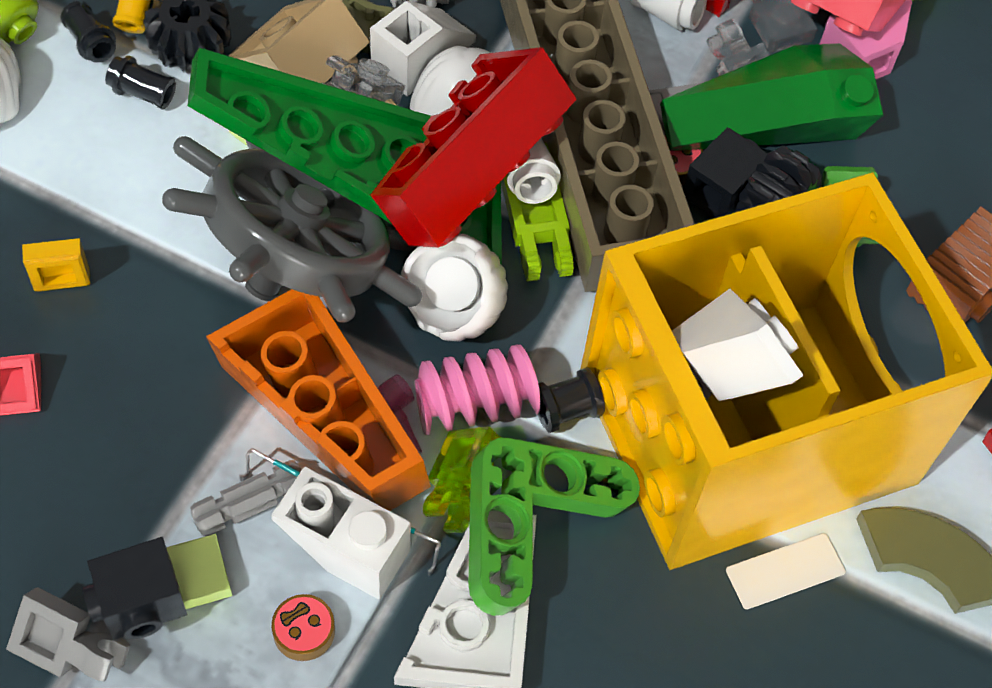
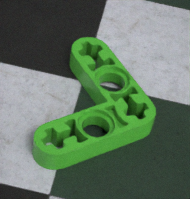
(518, 495)

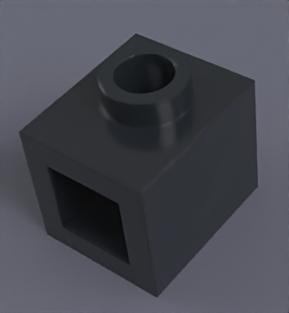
(722, 173)
(134, 590)

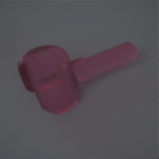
(398, 396)

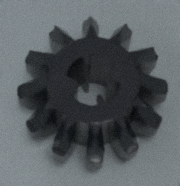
(183, 26)
(779, 177)

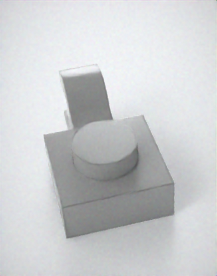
(56, 638)

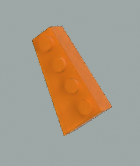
(318, 389)

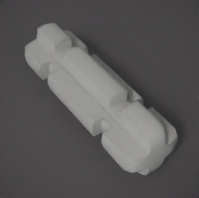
(242, 499)

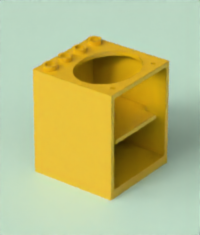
(792, 452)

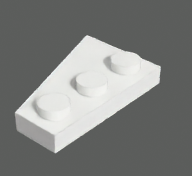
(458, 640)

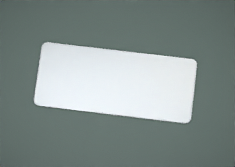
(785, 571)

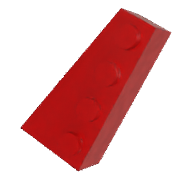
(473, 145)

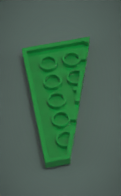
(320, 130)

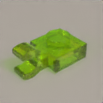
(453, 476)

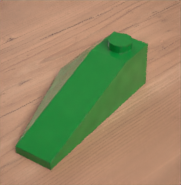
(780, 99)

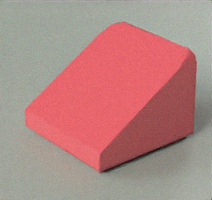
(20, 384)

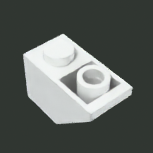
(412, 38)
(737, 347)
(344, 531)

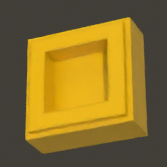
(56, 264)

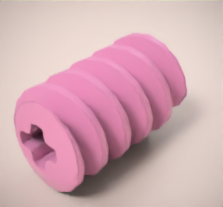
(476, 387)

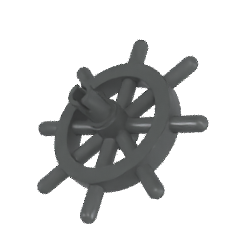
(290, 229)

